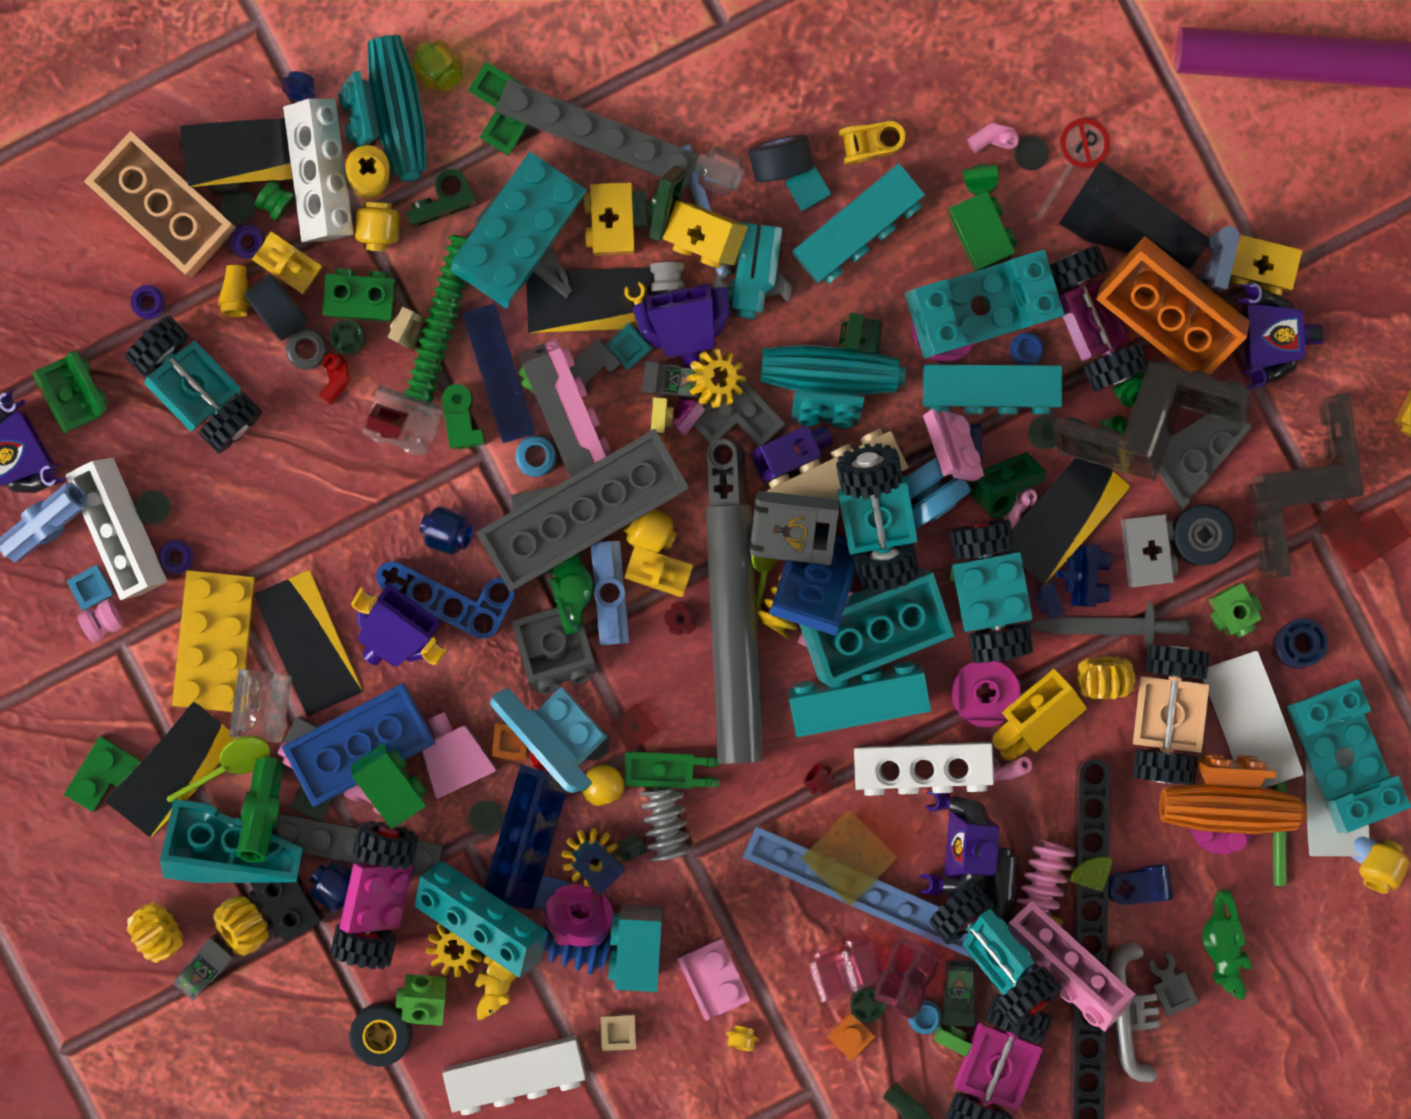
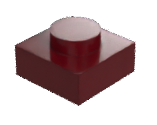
(386, 421)

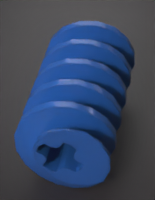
(592, 955)

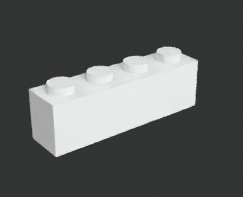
(117, 529)
(514, 1074)

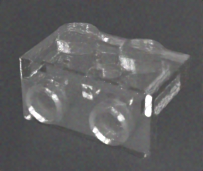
(420, 426)
(260, 705)

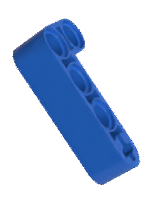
(442, 594)

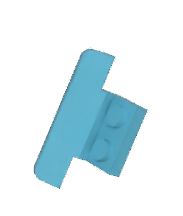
(556, 734)

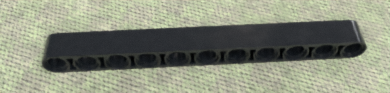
(1085, 927)

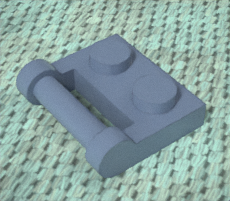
(1218, 271)

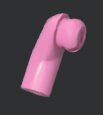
(1011, 769)

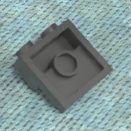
(550, 653)

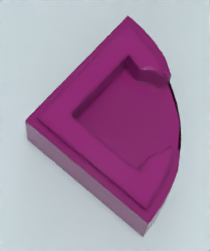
(687, 414)

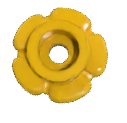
(742, 1038)

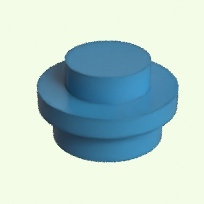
(927, 1019)

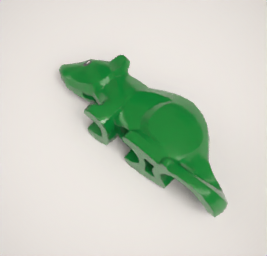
(572, 591)
(1222, 941)

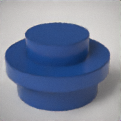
(1026, 349)

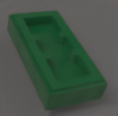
(664, 200)

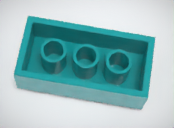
(518, 230)
(879, 629)
(636, 957)

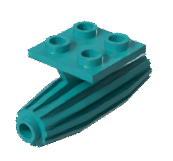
(387, 108)
(829, 381)

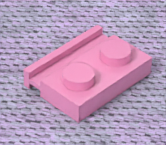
(953, 445)
(713, 979)

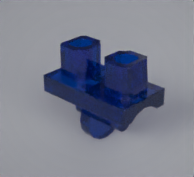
(1082, 576)

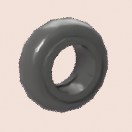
(296, 338)

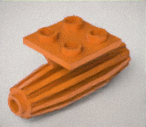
(1232, 799)

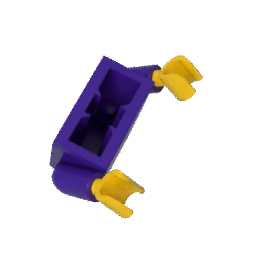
(395, 628)

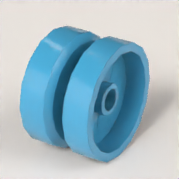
(931, 495)

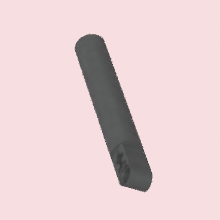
(733, 610)

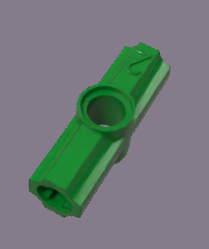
(260, 810)

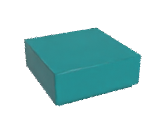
(808, 189)
(628, 346)

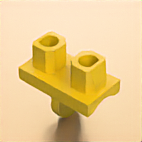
(287, 263)
(658, 571)

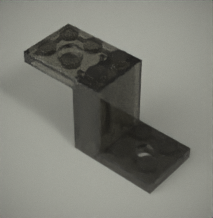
(1153, 419)
(1305, 486)

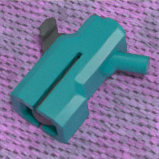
(757, 271)

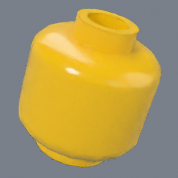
(377, 225)
(651, 531)
(1384, 867)

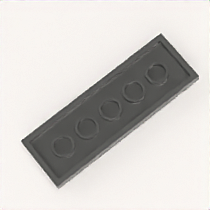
(582, 510)

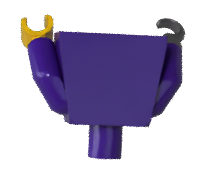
(683, 319)

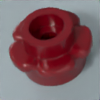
(680, 609)
(819, 778)

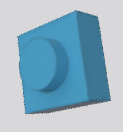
(90, 587)

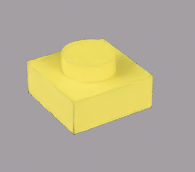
(661, 415)

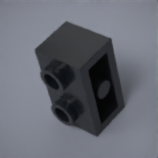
(288, 906)

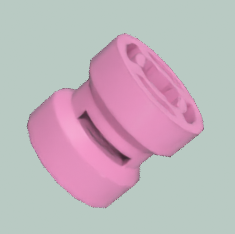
(100, 621)

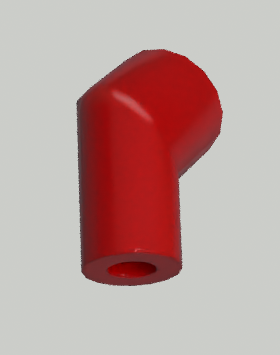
(338, 377)

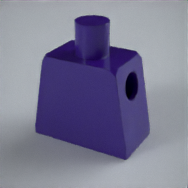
(780, 457)

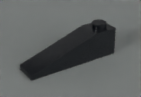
(1120, 214)

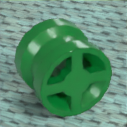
(274, 200)

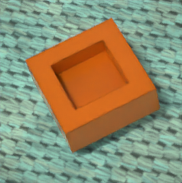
(507, 745)
(850, 1036)

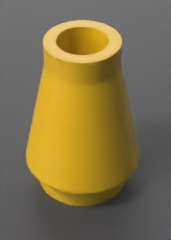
(232, 295)

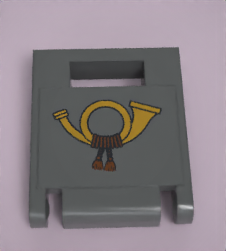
(787, 525)

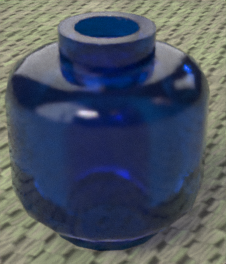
(446, 530)
(331, 885)

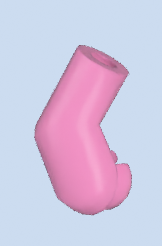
(994, 134)
(1023, 501)

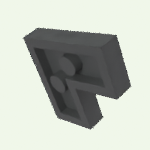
(747, 410)

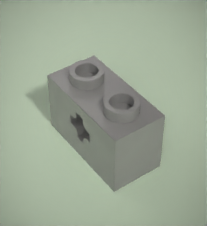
(1139, 567)

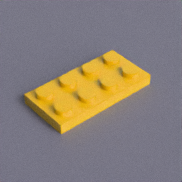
(213, 639)

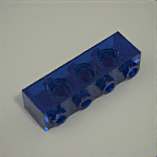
(525, 837)

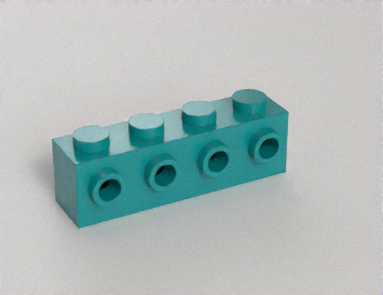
(858, 224)
(992, 387)
(859, 700)
(481, 919)

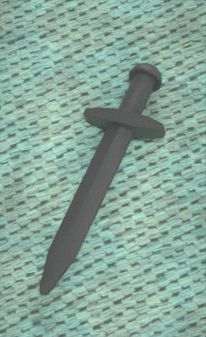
(1115, 626)

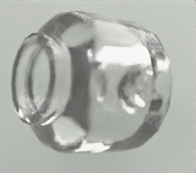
(720, 171)

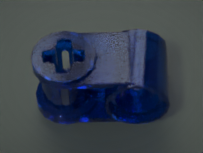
(1146, 885)

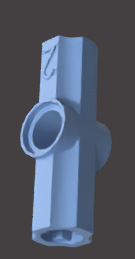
(43, 522)
(610, 616)

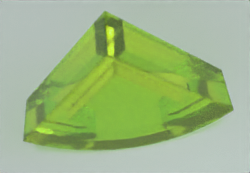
(1092, 873)

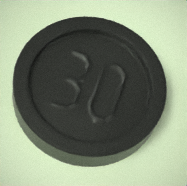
(1031, 153)

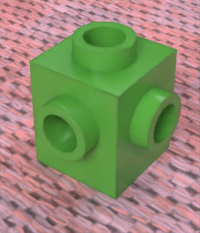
(1224, 604)
(422, 999)

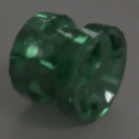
(342, 334)
(867, 1010)

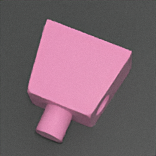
(455, 757)

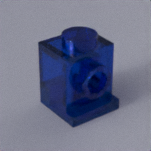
(611, 868)

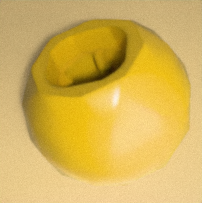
(605, 787)

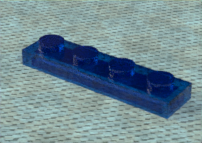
(499, 373)

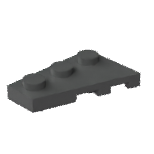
(1196, 454)

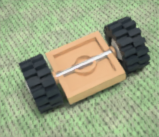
(1171, 715)

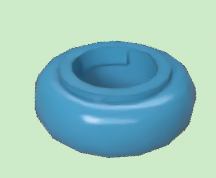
(547, 466)

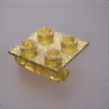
(849, 857)

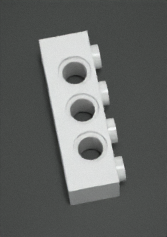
(318, 170)
(871, 758)

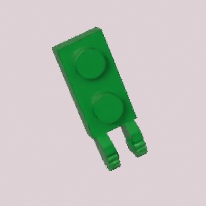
(666, 770)

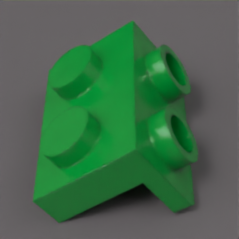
(71, 392)

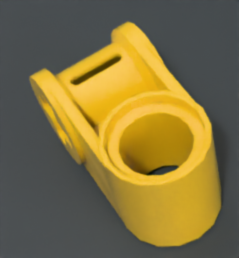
(869, 141)

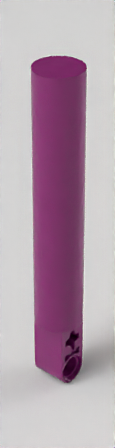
(1293, 57)

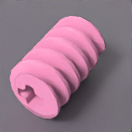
(1047, 876)

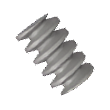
(666, 823)

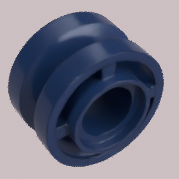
(1314, 636)

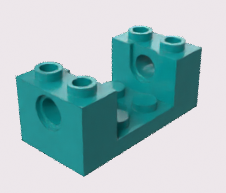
(1016, 294)
(1363, 789)

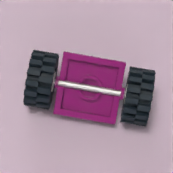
(1091, 324)

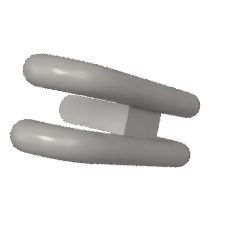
(1134, 1017)

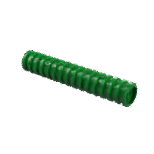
(438, 327)

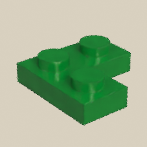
(500, 131)
(102, 767)

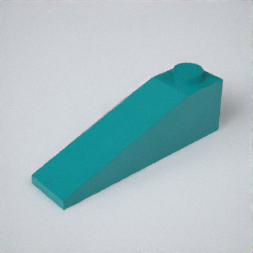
(204, 845)

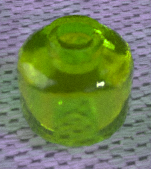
(438, 65)

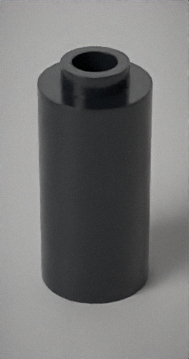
(1003, 885)

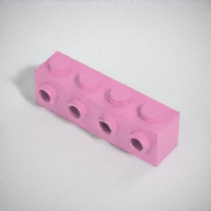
(1078, 972)

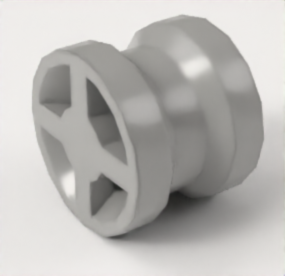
(667, 277)

